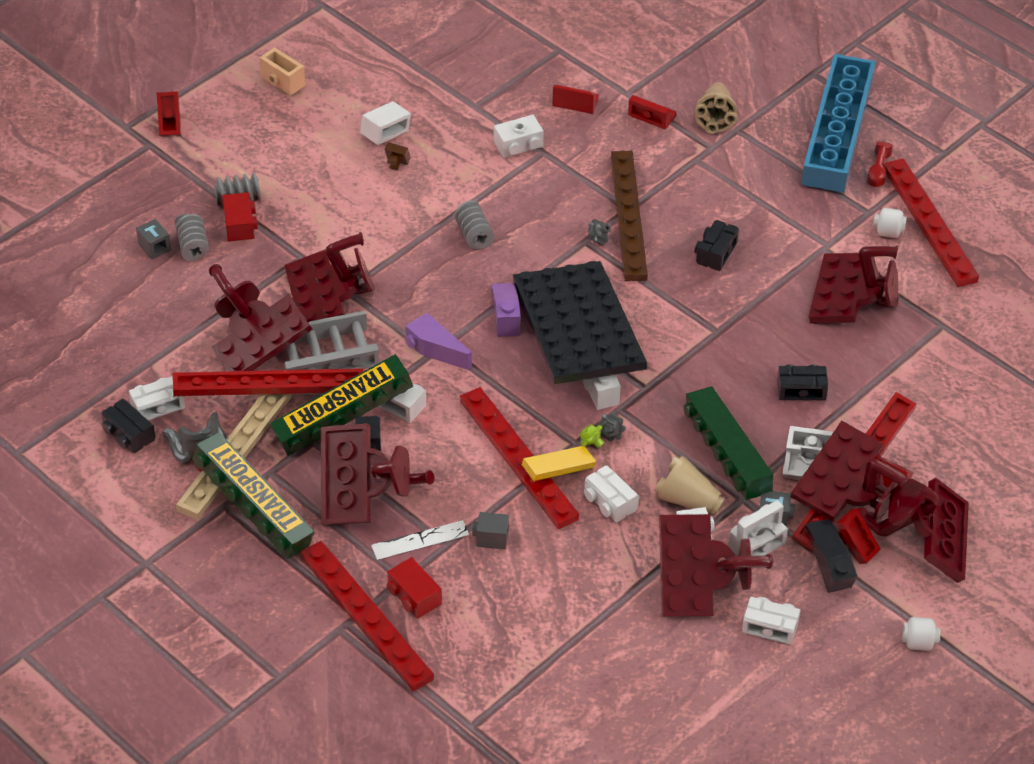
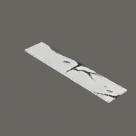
(420, 540)

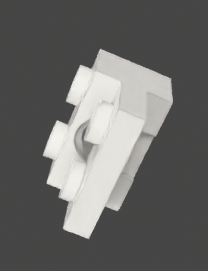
(802, 449)
(762, 529)

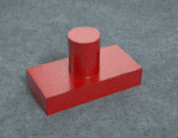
(858, 536)

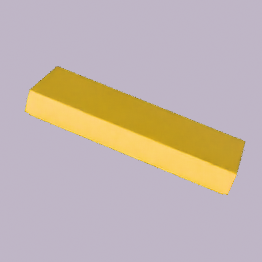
(558, 463)

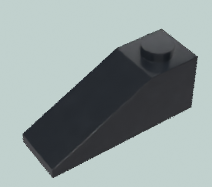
(831, 556)

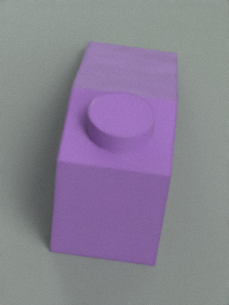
(506, 309)
(434, 341)

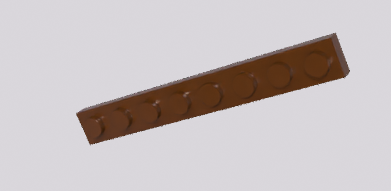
(629, 216)

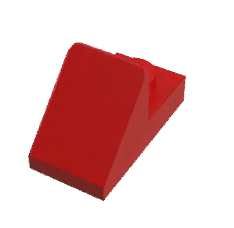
(168, 113)

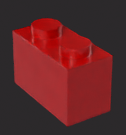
(238, 216)
(414, 588)

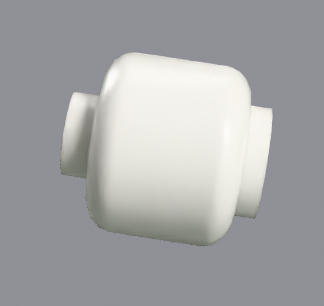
(890, 223)
(920, 634)

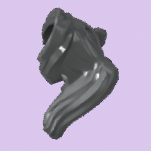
(185, 441)

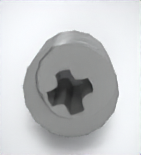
(237, 186)
(474, 225)
(191, 236)

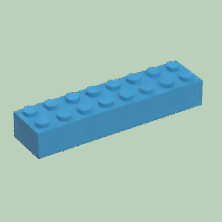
(838, 123)

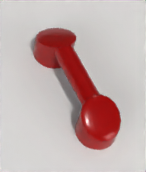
(877, 172)

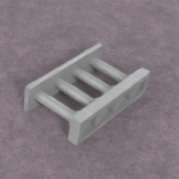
(355, 358)

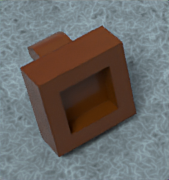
(396, 155)

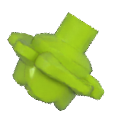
(591, 435)

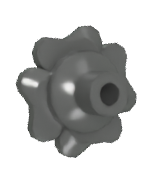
(598, 231)
(612, 427)

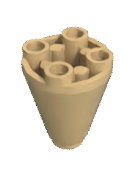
(716, 109)
(688, 487)

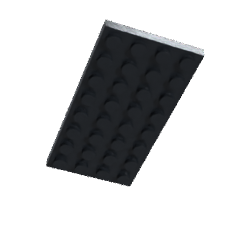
(578, 322)

